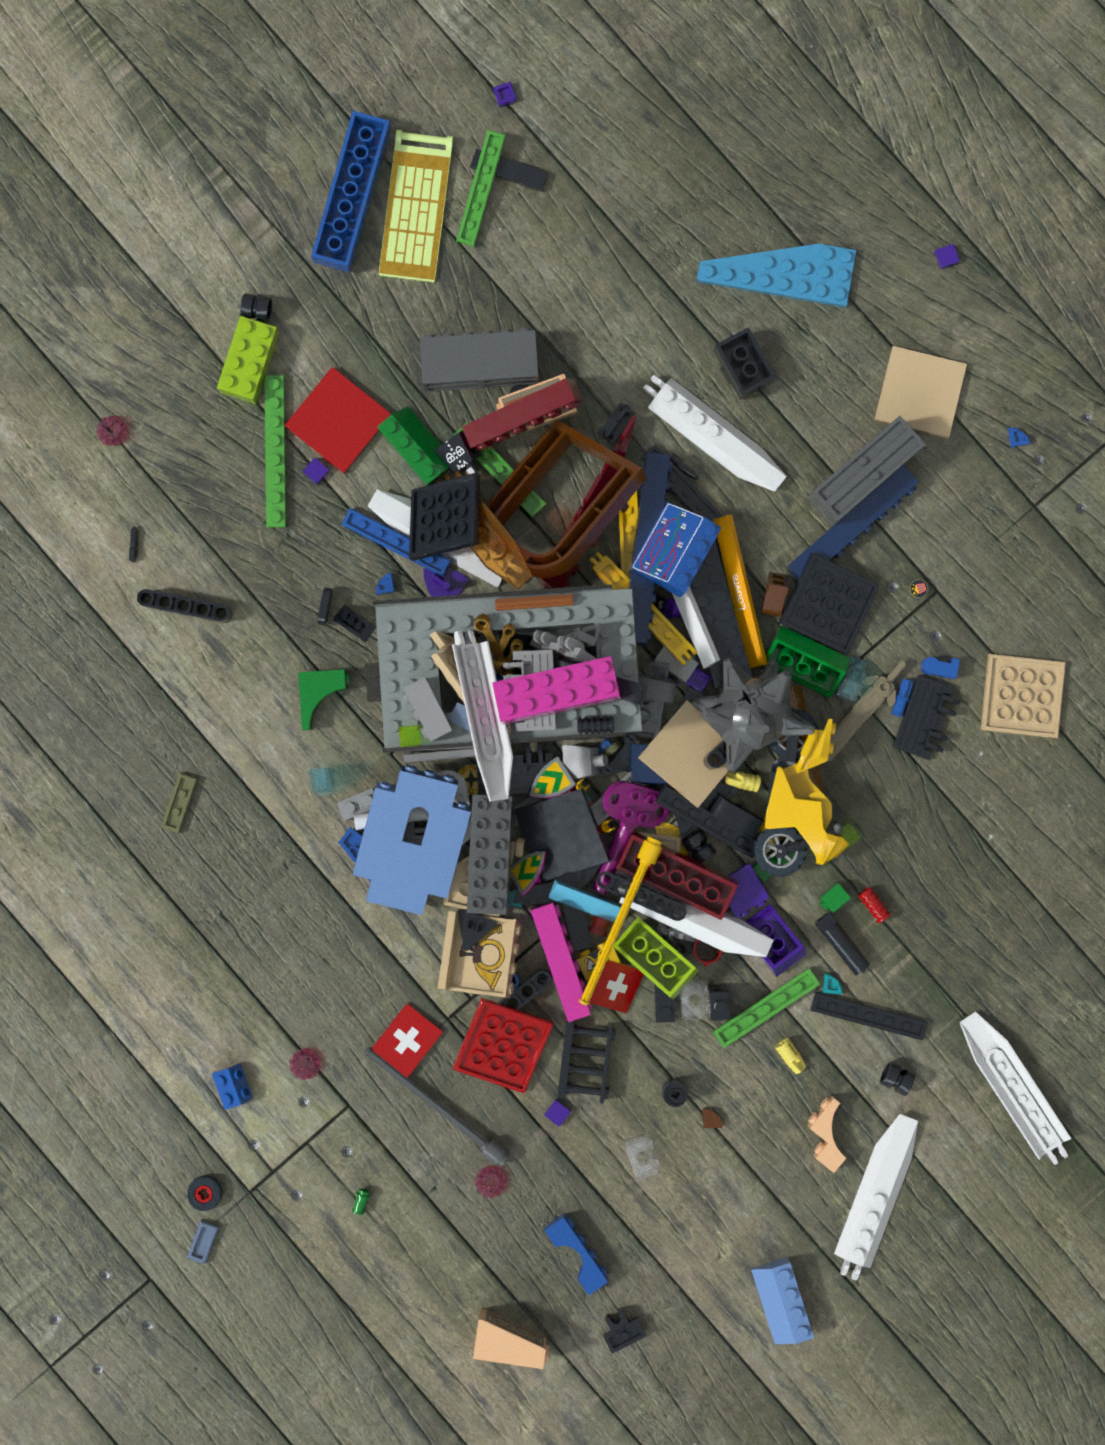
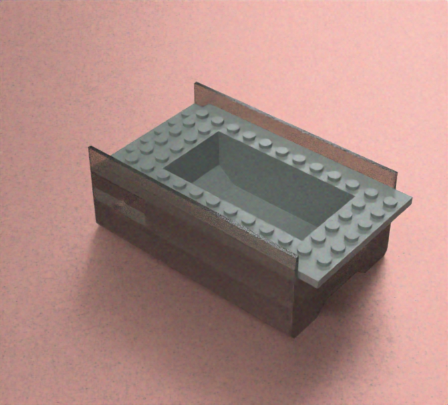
(407, 650)

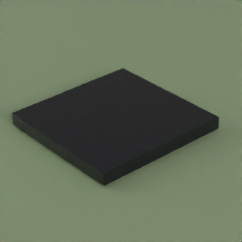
(444, 517)
(829, 603)
(565, 831)

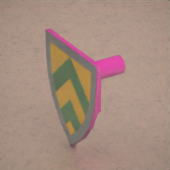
(552, 780)
(527, 871)

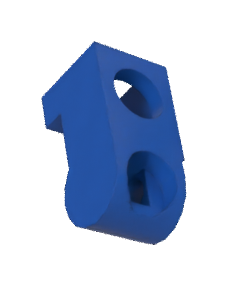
(933, 667)

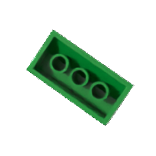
(414, 445)
(807, 661)

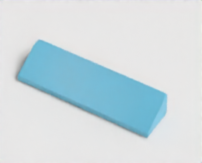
(584, 901)

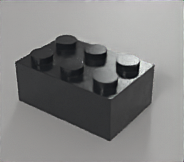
(744, 363)

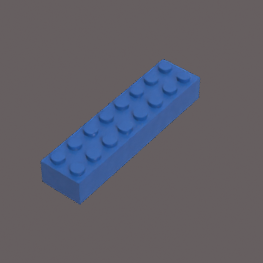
(351, 191)

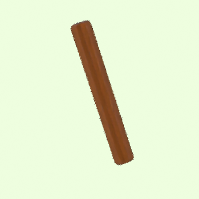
(534, 602)

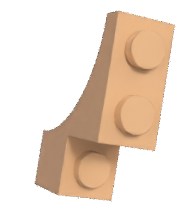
(821, 1124)

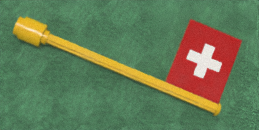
(612, 982)

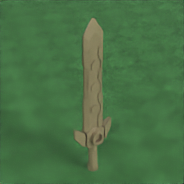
(865, 707)

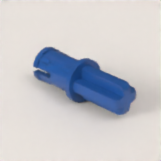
(902, 698)

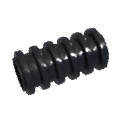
(595, 724)

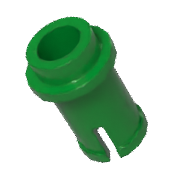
(361, 1201)

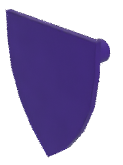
(449, 585)

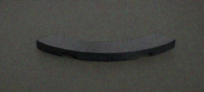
(539, 893)

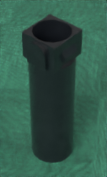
(842, 944)

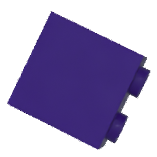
(749, 892)

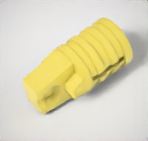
(743, 780)
(790, 1055)

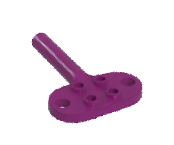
(634, 808)

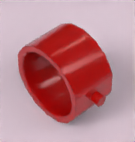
(705, 962)

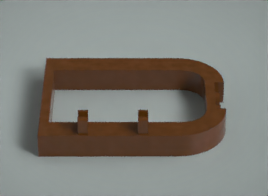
(592, 521)

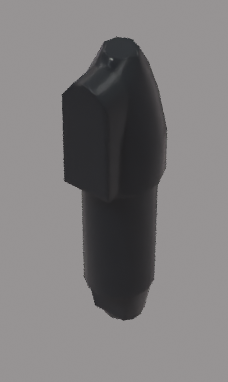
(678, 462)
(133, 550)
(674, 943)

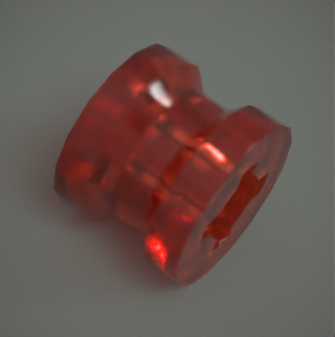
(599, 926)

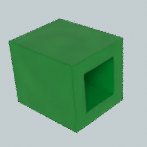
(833, 898)

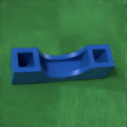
(562, 1233)

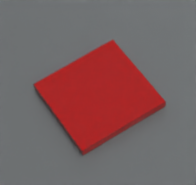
(337, 420)
(502, 1045)

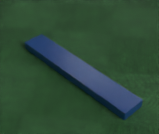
(391, 540)

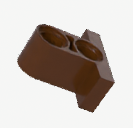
(775, 594)

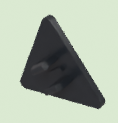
(473, 928)

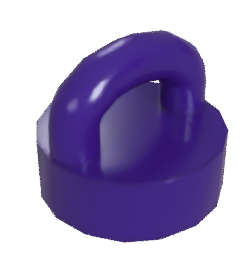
(671, 609)

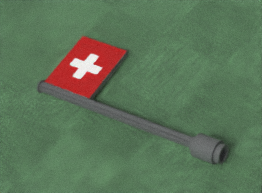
(400, 1052)

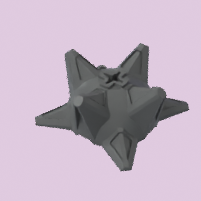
(751, 711)

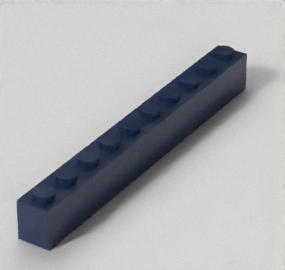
(650, 507)

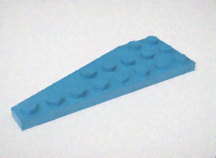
(802, 273)

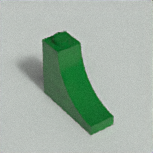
(315, 688)

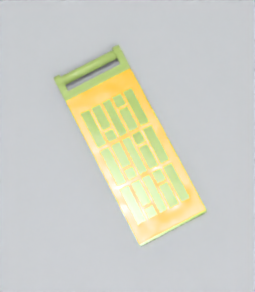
(415, 208)

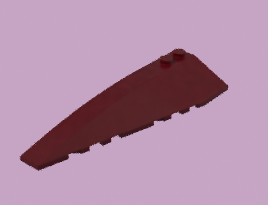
(601, 481)

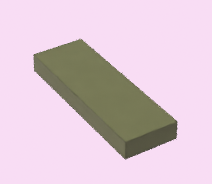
(179, 803)

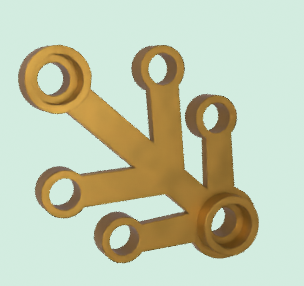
(498, 648)

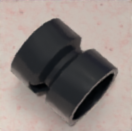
(254, 307)
(699, 847)
(899, 1079)
(674, 1092)

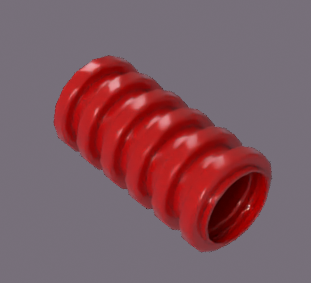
(874, 905)

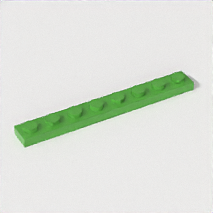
(275, 451)

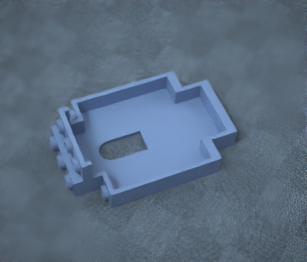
(403, 870)

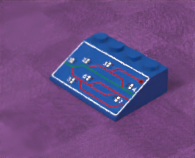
(675, 549)

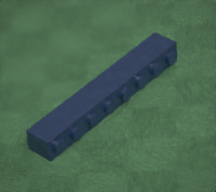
(858, 519)

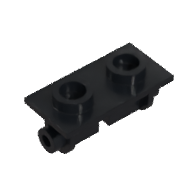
(616, 423)

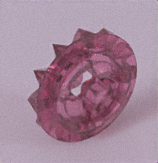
(112, 439)
(314, 1064)
(496, 1175)

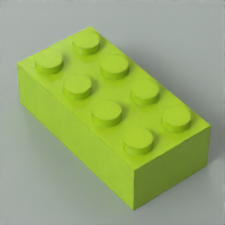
(248, 360)
(655, 958)

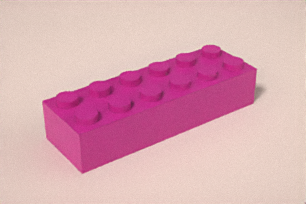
(556, 690)
(560, 961)

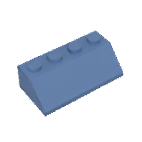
(782, 1302)

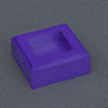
(504, 94)
(947, 256)
(316, 471)
(698, 680)
(557, 1113)

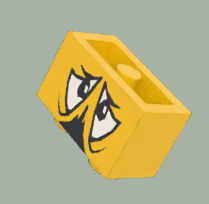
(588, 960)

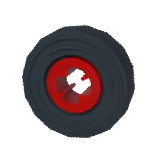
(213, 1189)

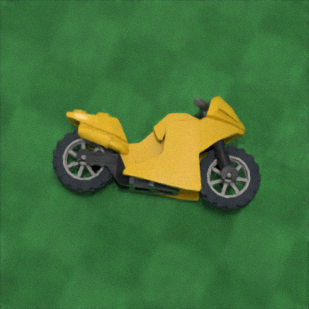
(799, 804)

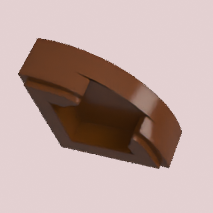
(711, 1119)

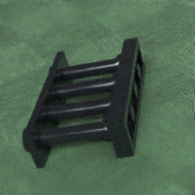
(568, 1068)

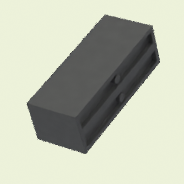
(479, 360)
(865, 471)
(490, 855)

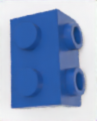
(232, 1086)

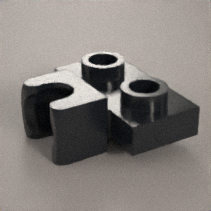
(622, 1331)

